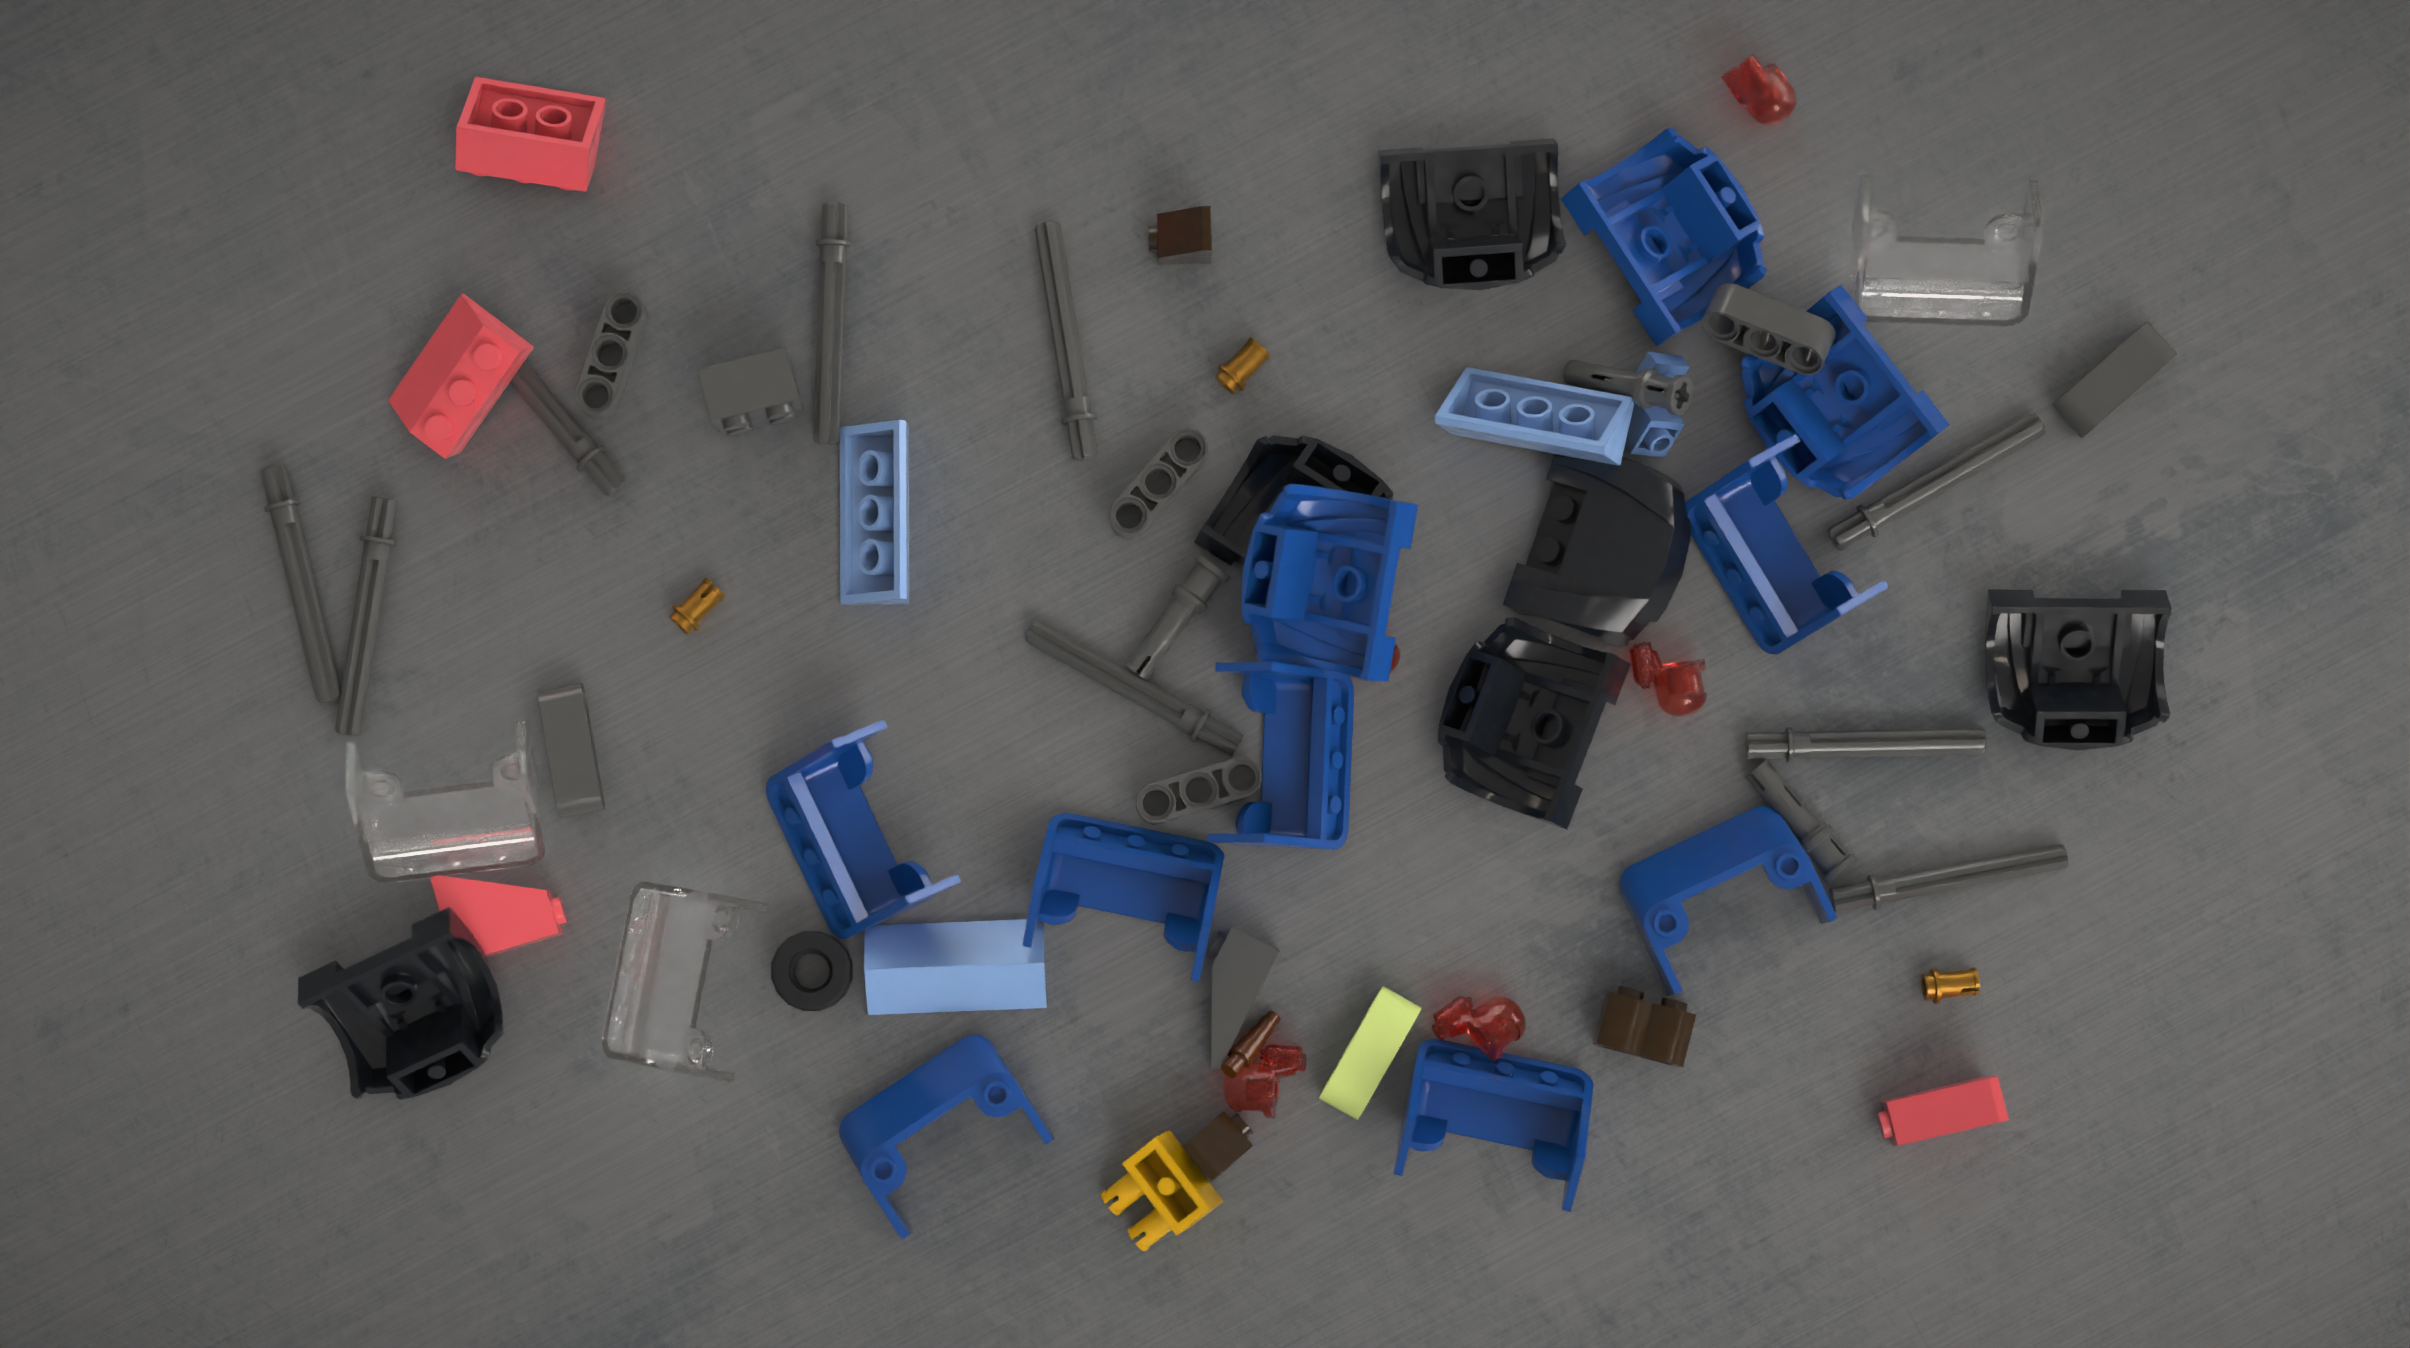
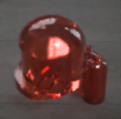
(1761, 90)
(1676, 684)
(1489, 1025)
(1258, 1086)

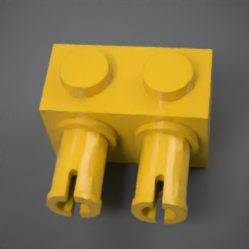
(1171, 1184)

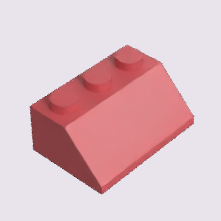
(529, 134)
(458, 377)

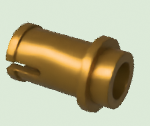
(1242, 366)
(696, 606)
(1949, 984)

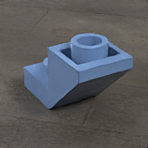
(1655, 429)

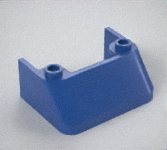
(1762, 558)
(1302, 758)
(840, 840)
(1130, 875)
(1662, 881)
(961, 1071)
(1501, 1102)

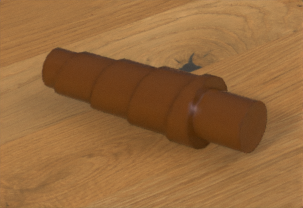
(1249, 1045)

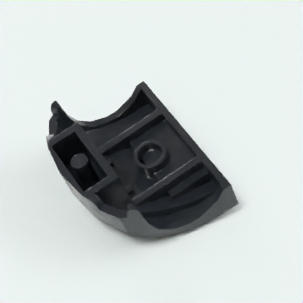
(1472, 212)
(1267, 470)
(1604, 549)
(2076, 666)
(1526, 719)
(412, 1011)

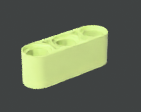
(1370, 1053)

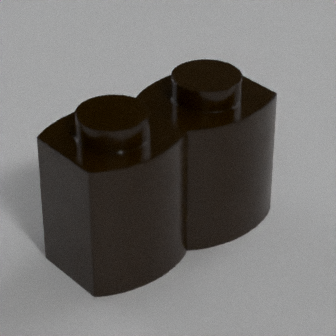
(1645, 1028)

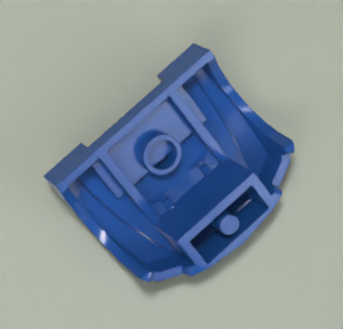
(1673, 229)
(1850, 416)
(1325, 579)

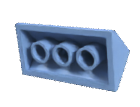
(1537, 415)
(874, 513)
(953, 967)

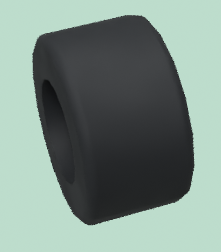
(784, 971)

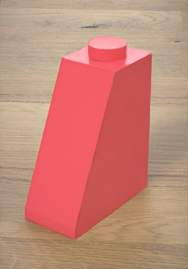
(501, 914)
(1942, 1111)

